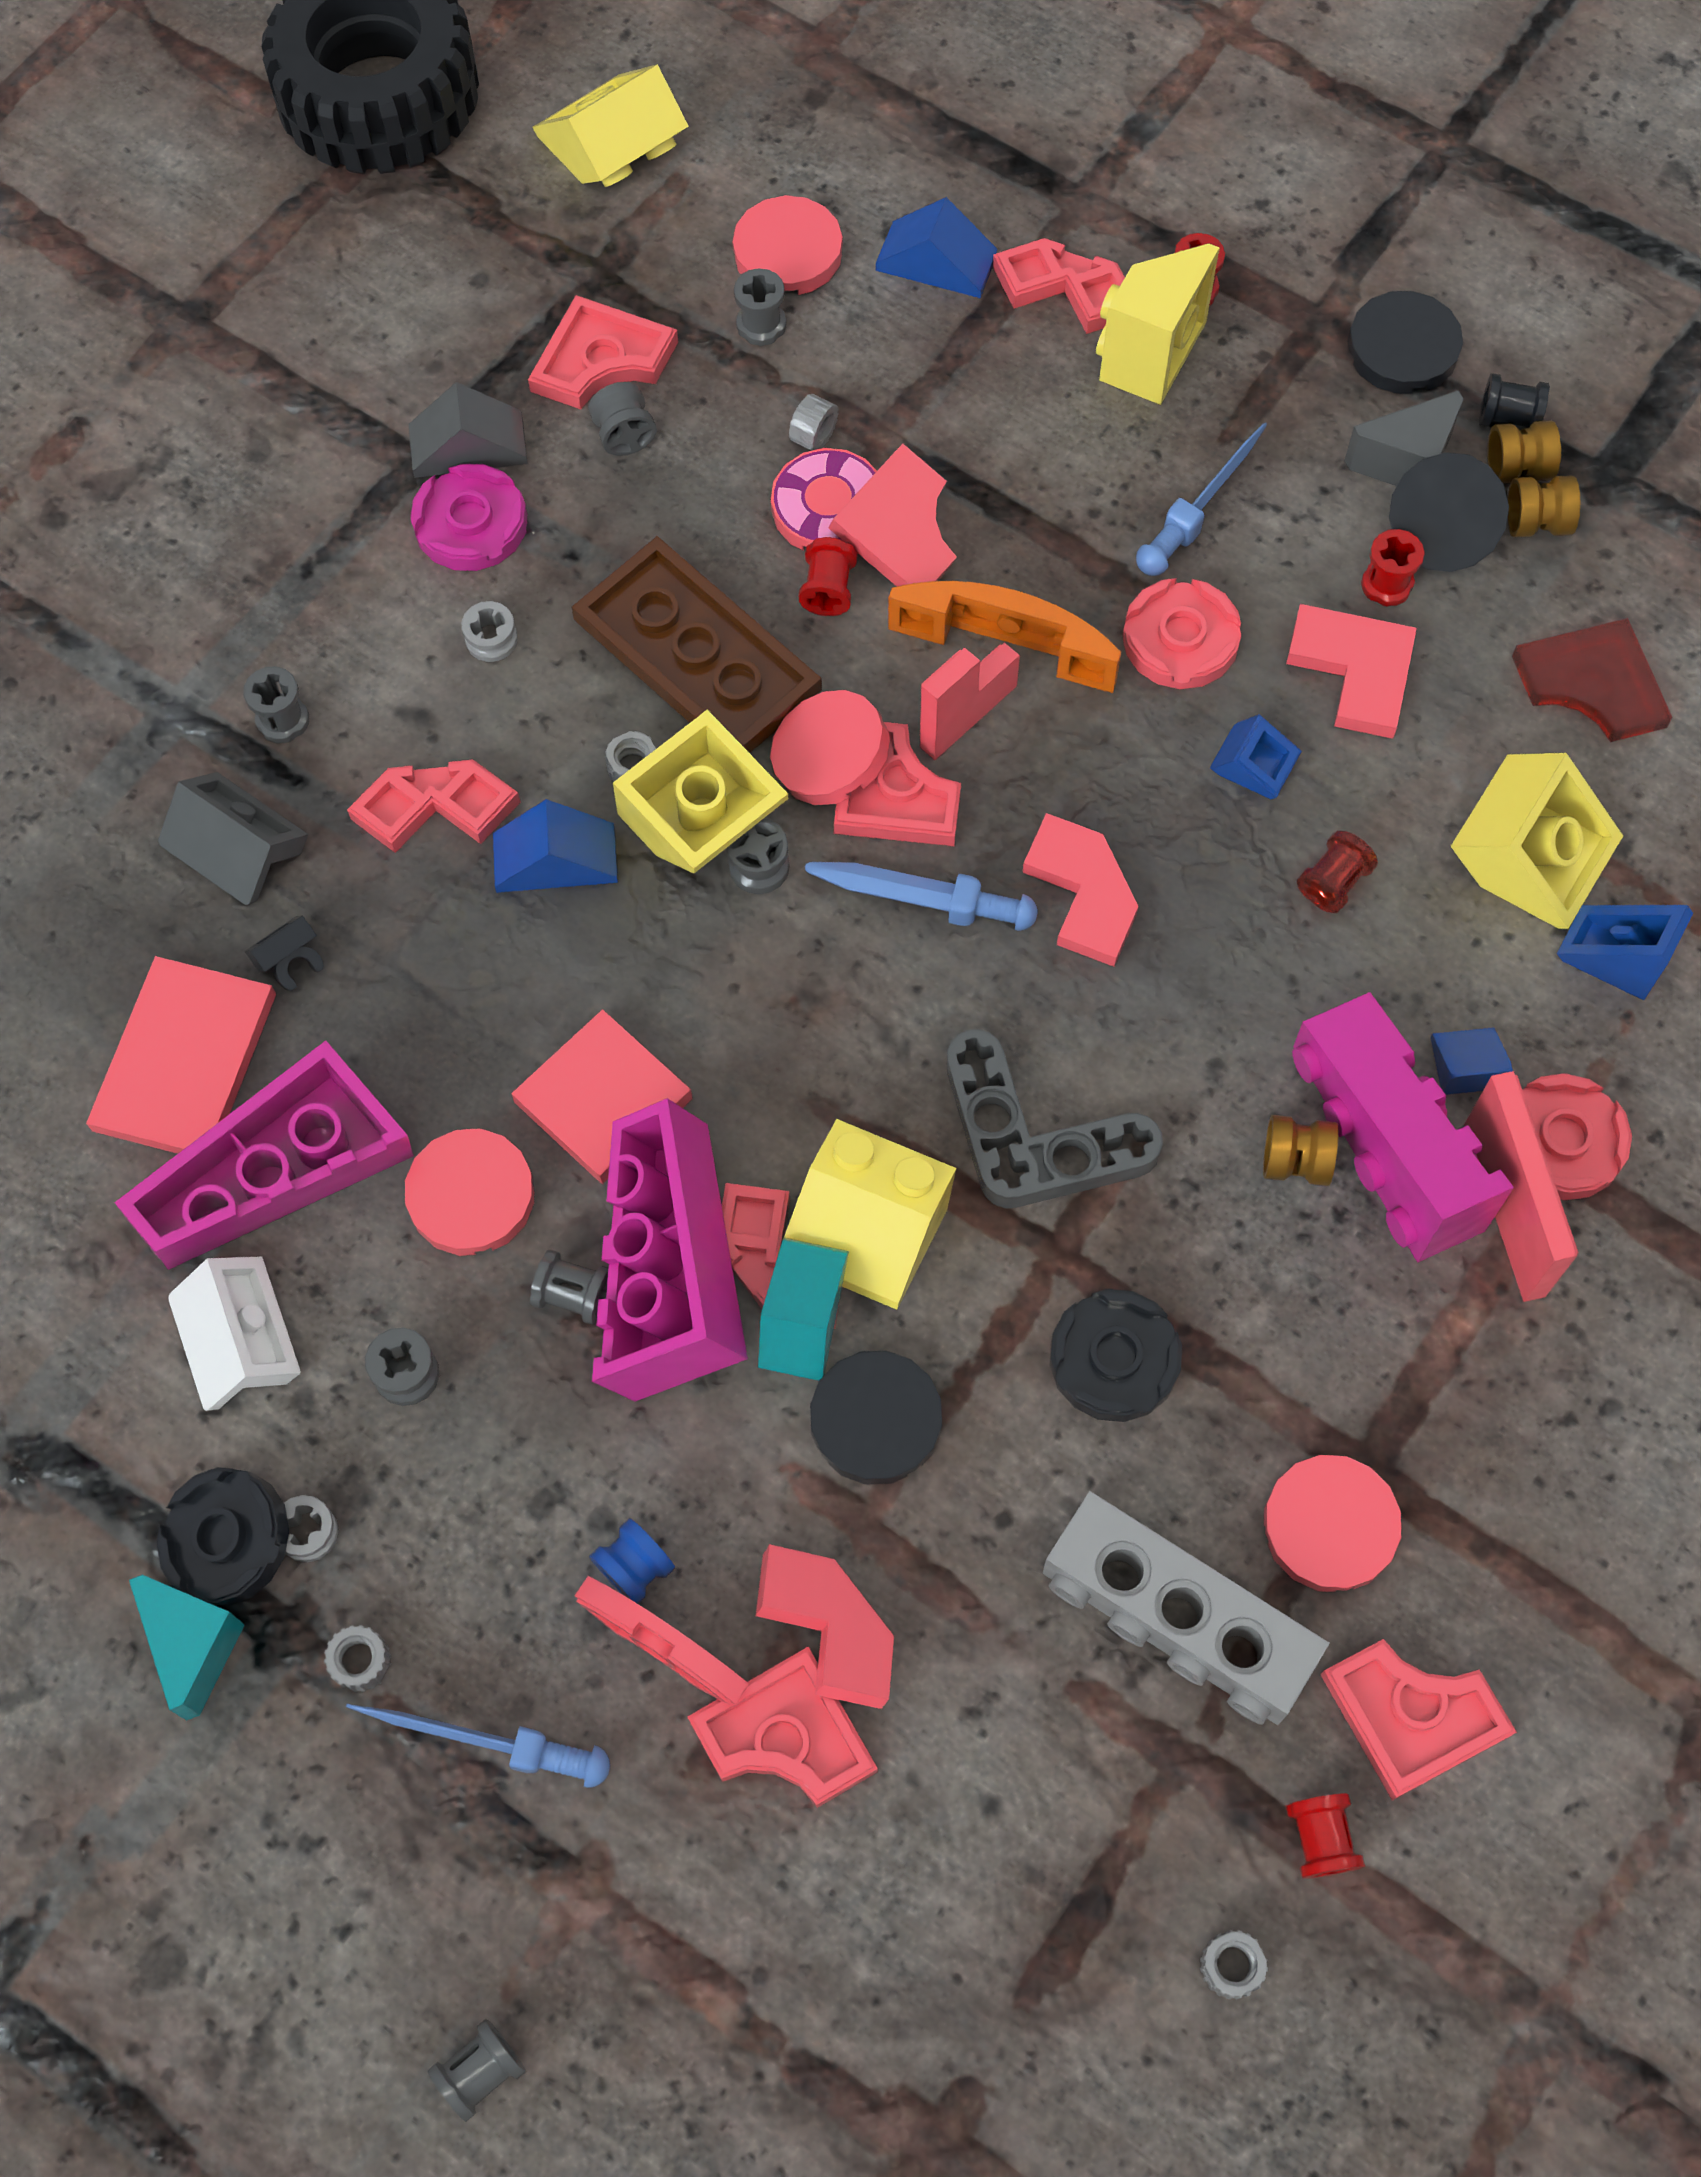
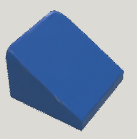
(1256, 757)
(1468, 1059)

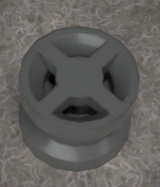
(622, 418)
(767, 845)
(412, 1377)

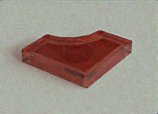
(1598, 674)

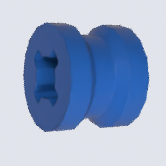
(632, 1561)

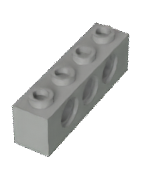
(1224, 1609)

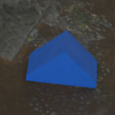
(938, 249)
(554, 850)
(1625, 943)

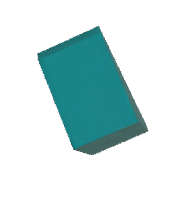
(801, 1309)
(186, 1641)

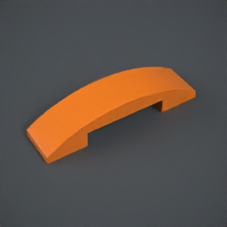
(1008, 615)

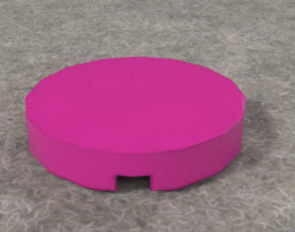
(469, 517)

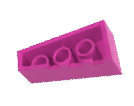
(1398, 1128)
(266, 1159)
(670, 1268)

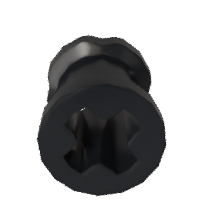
(1513, 402)

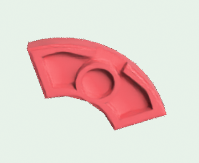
(661, 1641)

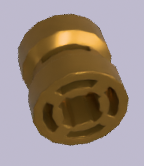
(1525, 452)
(1545, 506)
(1300, 1150)

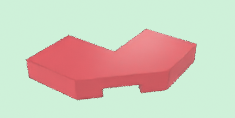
(1046, 270)
(408, 797)
(1085, 865)
(755, 1231)
(820, 1596)

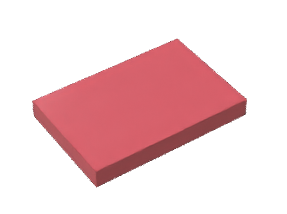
(181, 1055)
(1532, 1215)

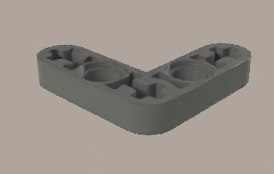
(1035, 1154)

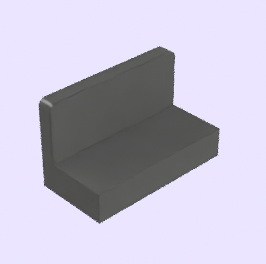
(227, 834)

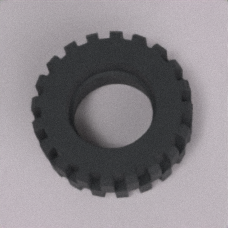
(375, 117)

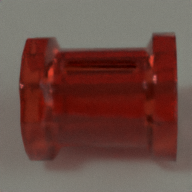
(1337, 871)

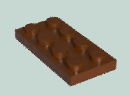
(695, 645)

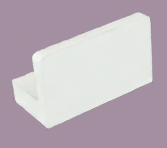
(232, 1329)

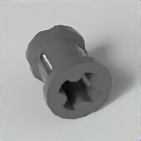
(759, 297)
(266, 702)
(554, 1272)
(476, 2070)

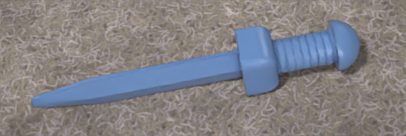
(1186, 519)
(961, 899)
(528, 1751)

